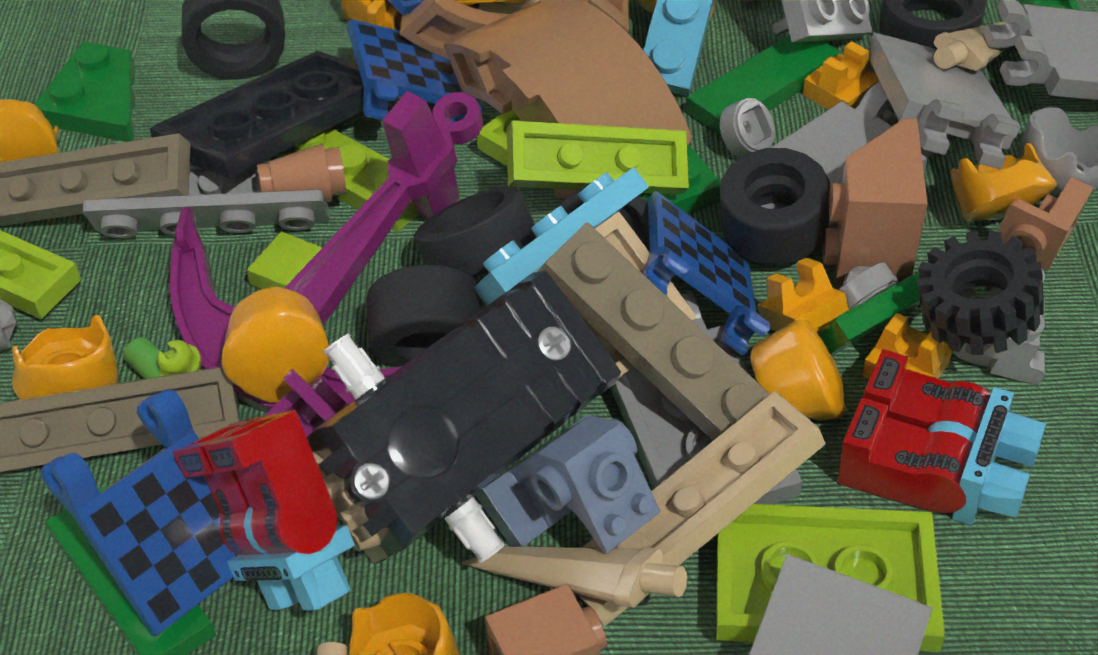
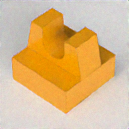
(841, 79)
(808, 299)
(923, 352)

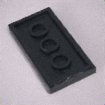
(268, 113)

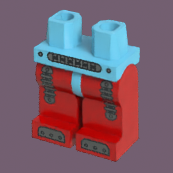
(938, 443)
(273, 509)

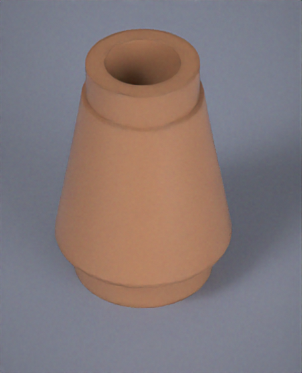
(305, 170)

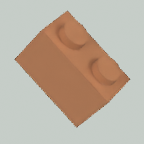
(878, 205)

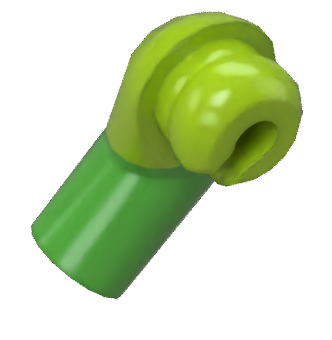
(152, 362)

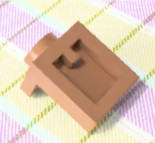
(1048, 226)

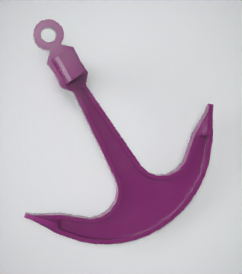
(417, 171)

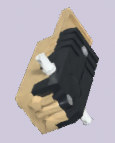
(463, 411)

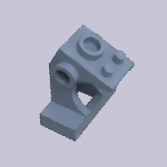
(579, 470)

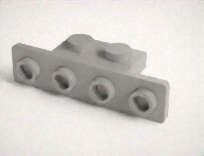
(216, 201)

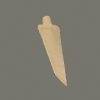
(965, 49)
(617, 577)

